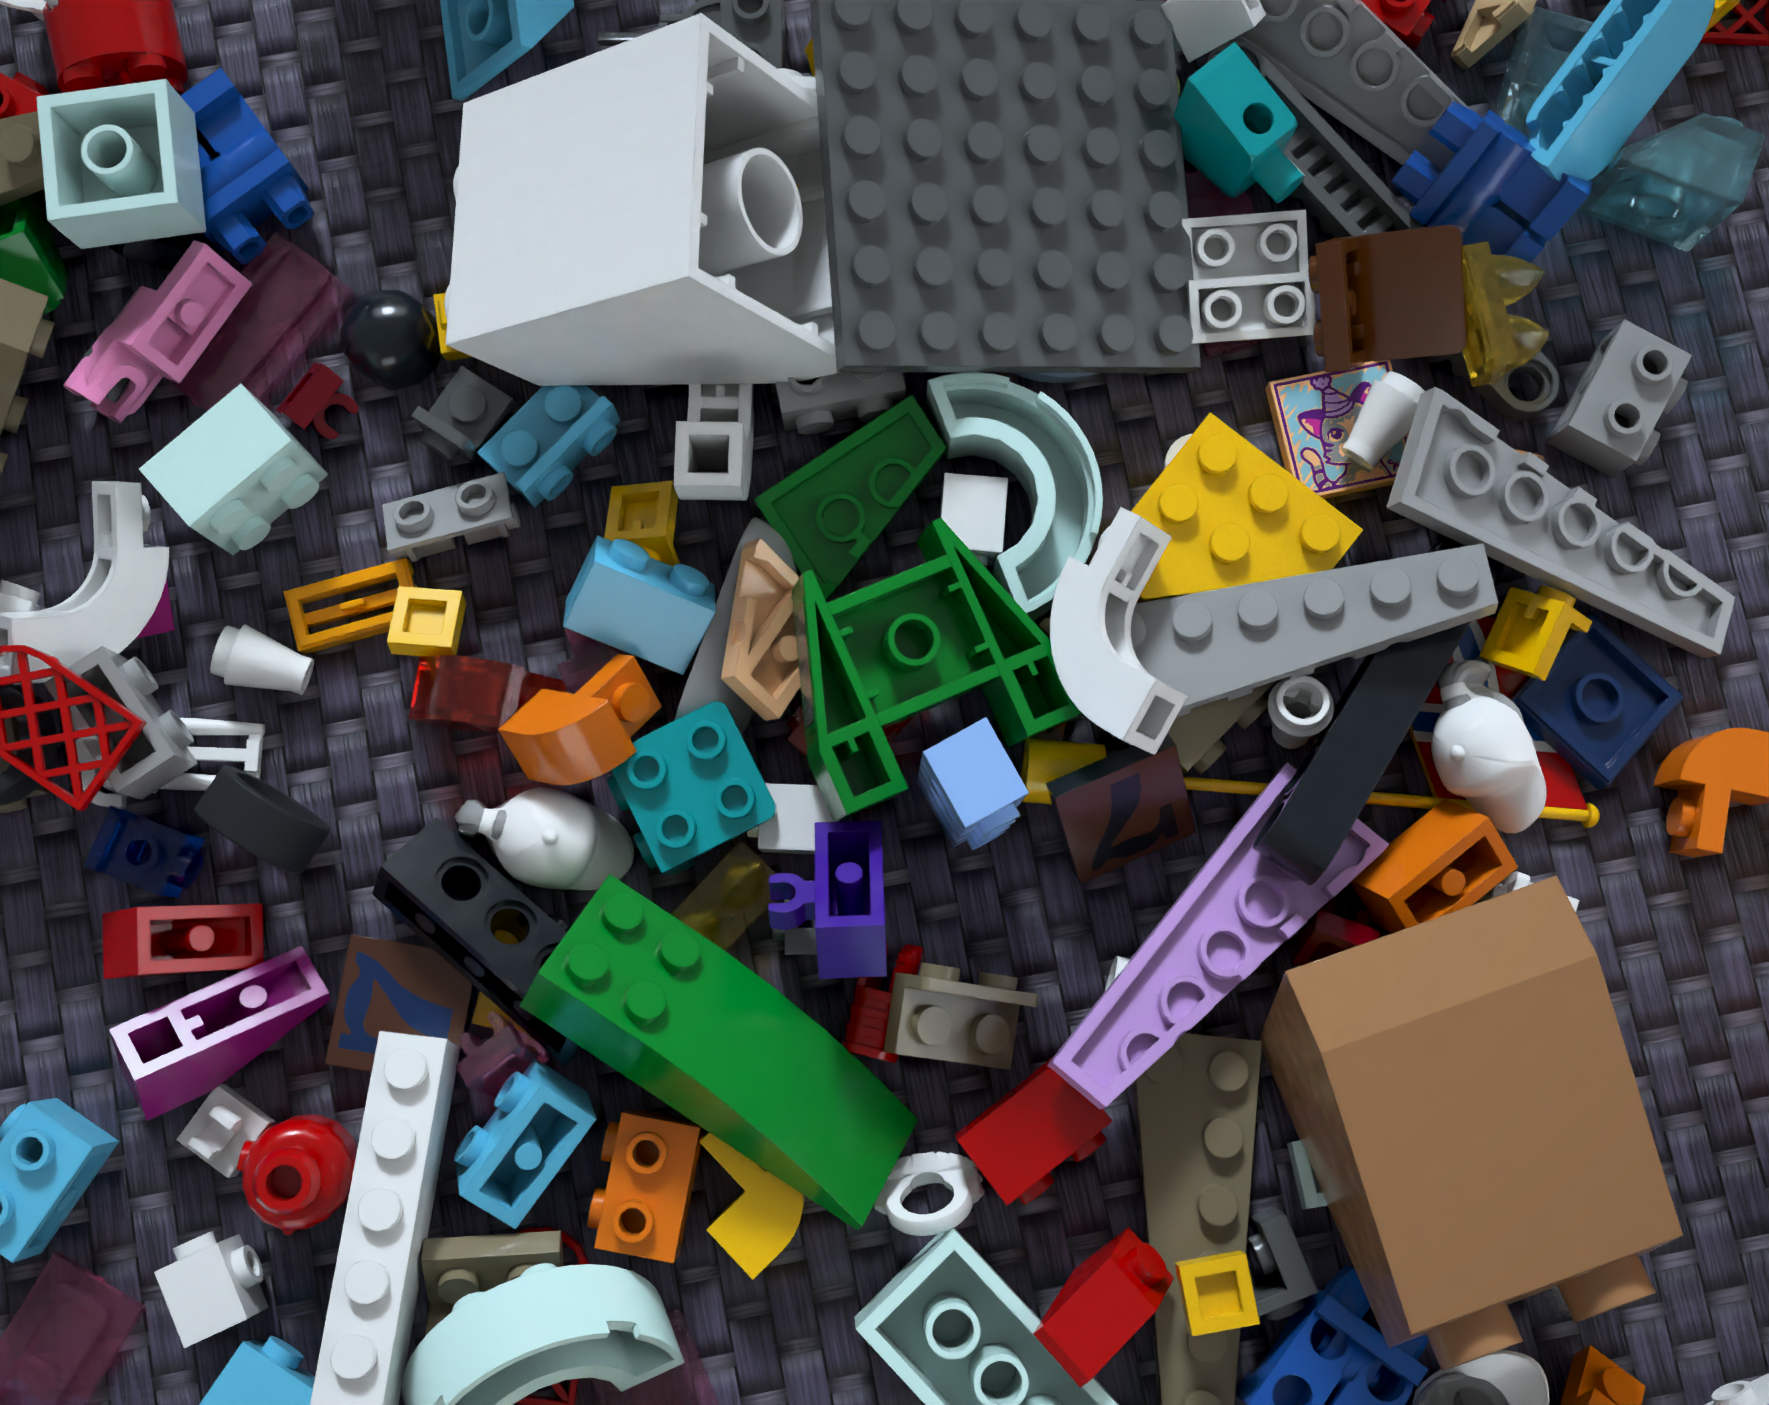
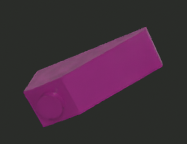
(214, 1032)

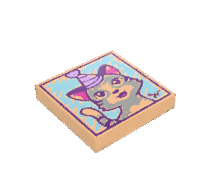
(1314, 421)

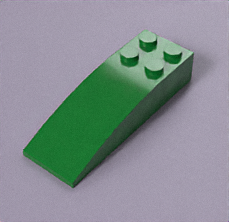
(721, 1049)

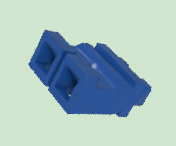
(249, 175)
(1489, 186)
(1334, 1355)

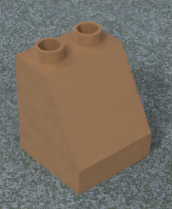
(1473, 1121)

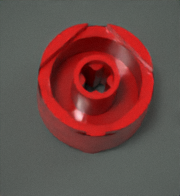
(114, 43)

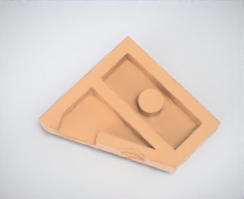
(762, 635)

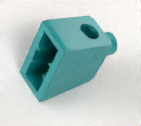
(1237, 127)

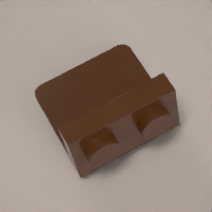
(1389, 296)

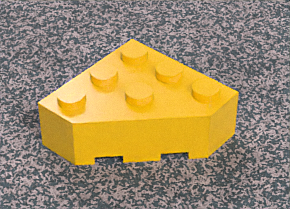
(1236, 518)

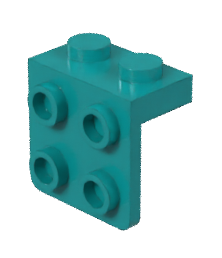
(691, 788)

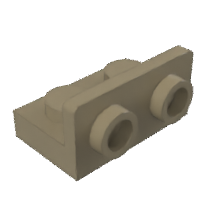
(953, 1019)
(479, 1263)

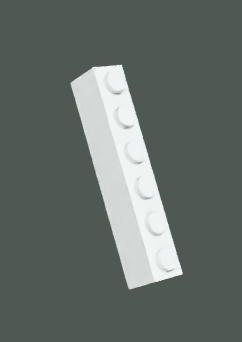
(386, 1222)

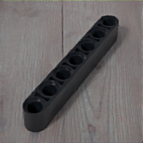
(1356, 748)

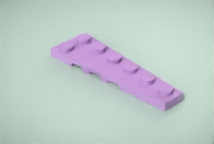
(1201, 950)

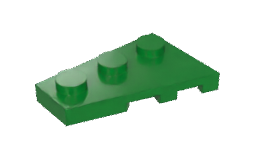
(852, 492)

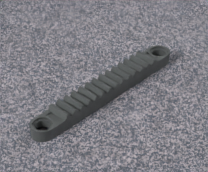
(1356, 202)

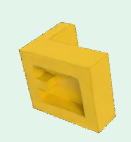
(646, 517)
(1532, 630)

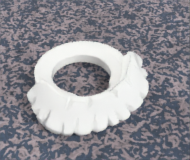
(920, 1169)

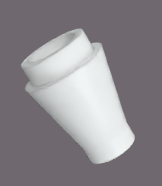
(1383, 419)
(258, 661)
(1299, 710)

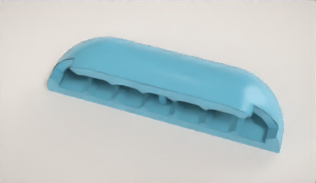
(1612, 82)

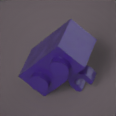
(842, 900)

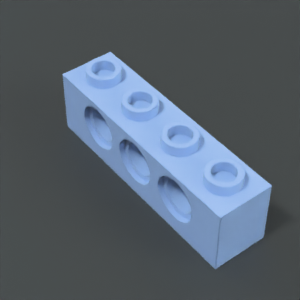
(971, 785)

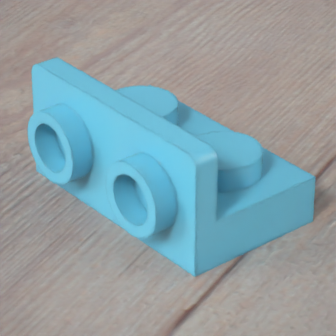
(550, 439)

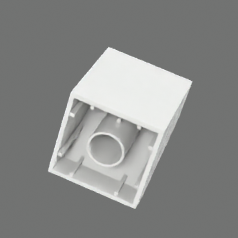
(644, 220)

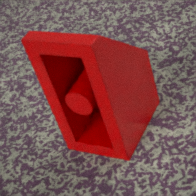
(181, 940)
(1104, 1305)

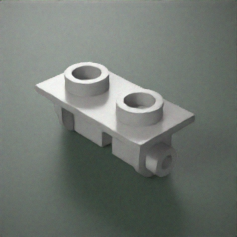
(431, 520)

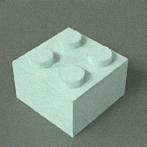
(121, 164)
(234, 472)

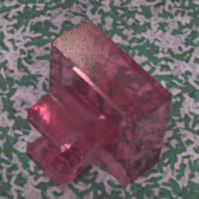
(499, 1057)

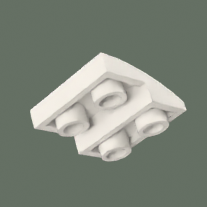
(1249, 277)

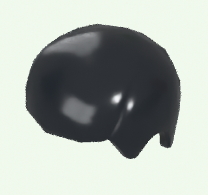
(391, 338)

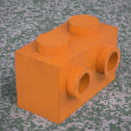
(1434, 868)
(647, 1185)

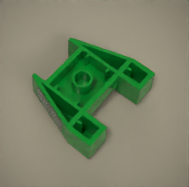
(907, 651)

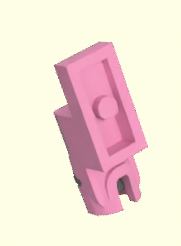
(158, 333)

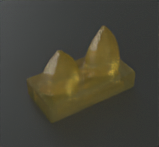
(1495, 338)
(728, 898)

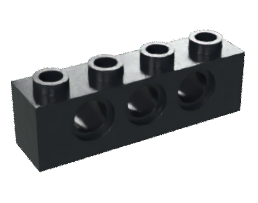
(461, 931)

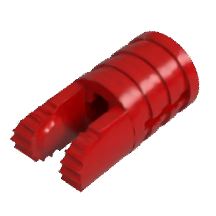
(871, 1008)

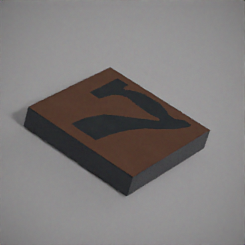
(1121, 808)

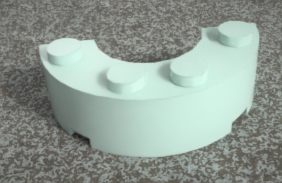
(1049, 457)
(541, 1332)

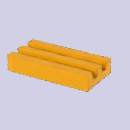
(325, 639)

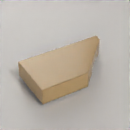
(1487, 26)

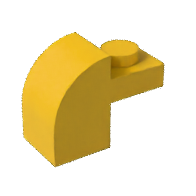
(760, 1217)

